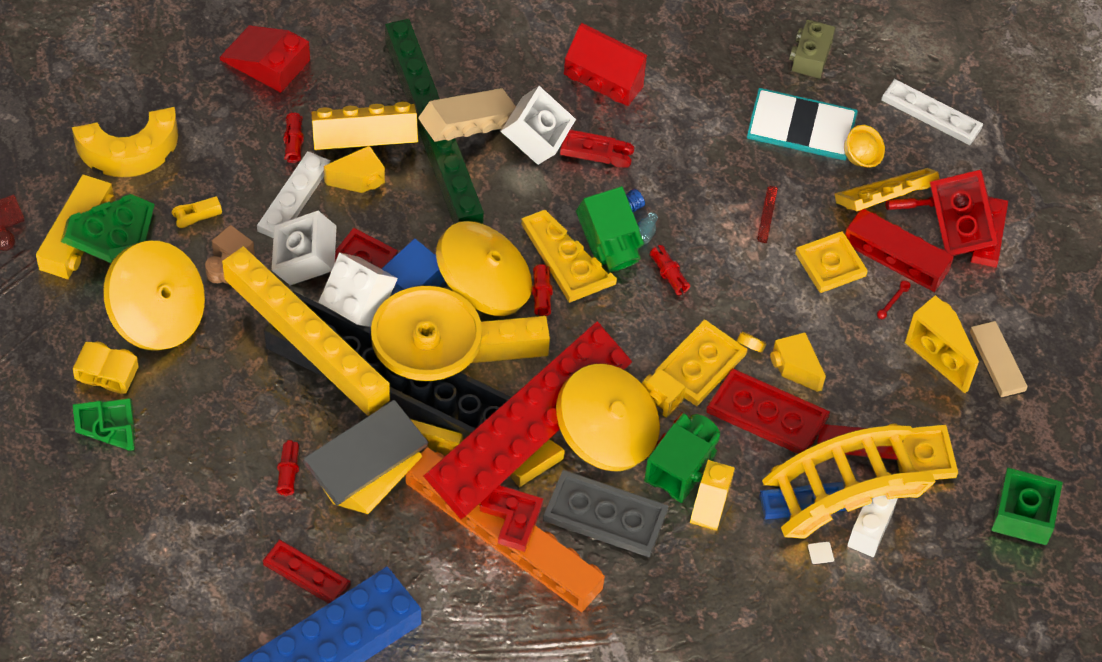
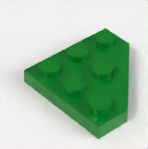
(109, 226)

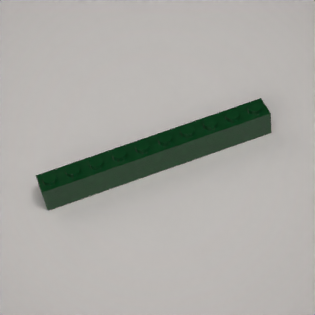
(443, 154)

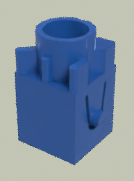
(415, 267)

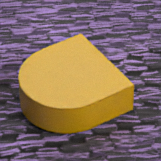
(751, 342)

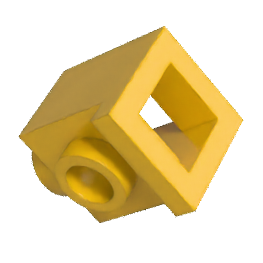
(665, 391)

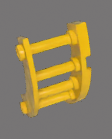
(855, 494)

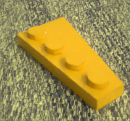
(883, 190)
(568, 262)

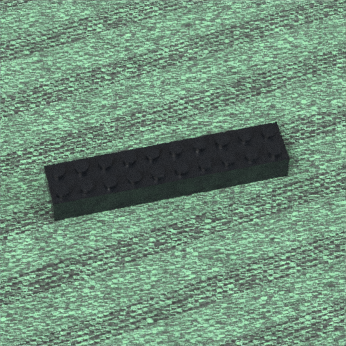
(447, 403)

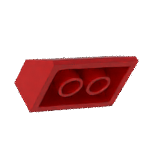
(605, 65)

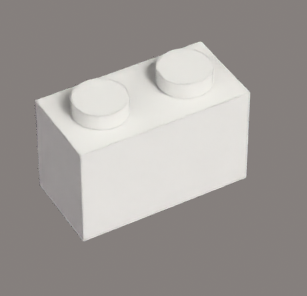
(871, 525)

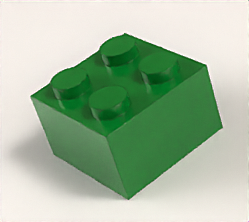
(1027, 506)

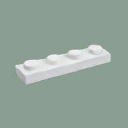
(294, 193)

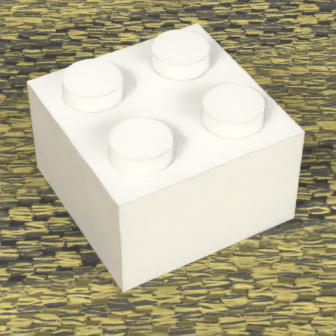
(538, 125)
(304, 248)
(356, 289)

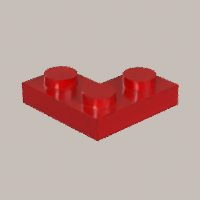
(519, 512)

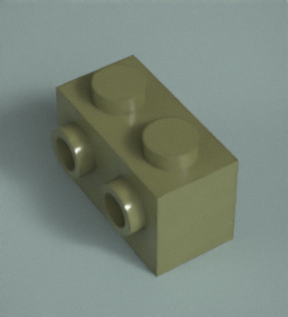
(812, 49)

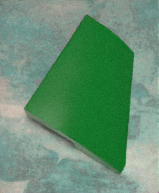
(107, 422)

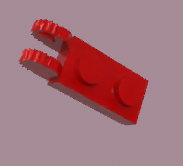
(597, 148)

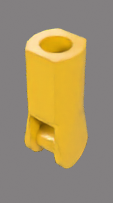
(195, 212)

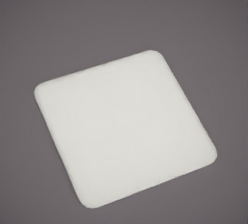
(821, 552)

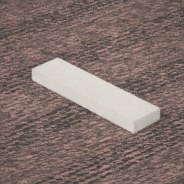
(932, 112)

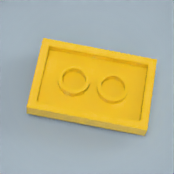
(703, 361)

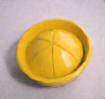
(864, 146)

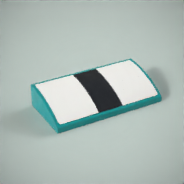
(801, 123)

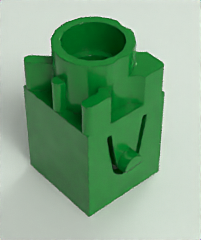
(611, 229)
(683, 455)

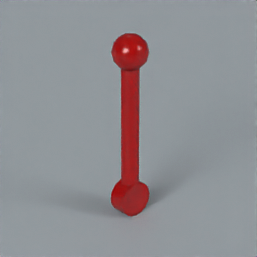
(904, 287)

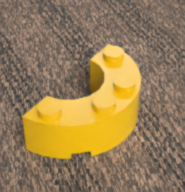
(130, 154)

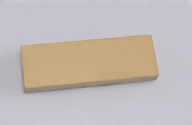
(998, 359)

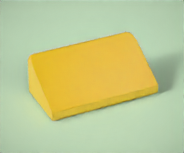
(543, 459)

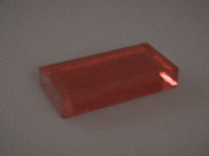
(767, 214)

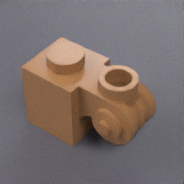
(223, 246)

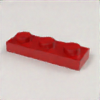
(990, 255)

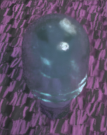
(648, 227)

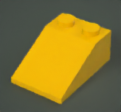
(942, 342)

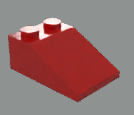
(268, 55)
(964, 213)

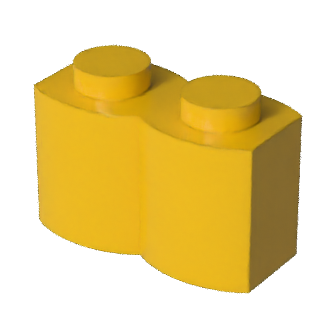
(105, 367)

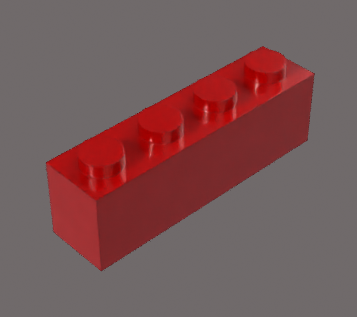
(899, 249)

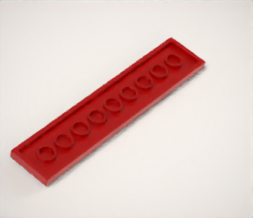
(518, 426)

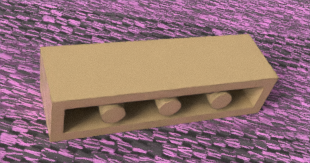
(467, 114)

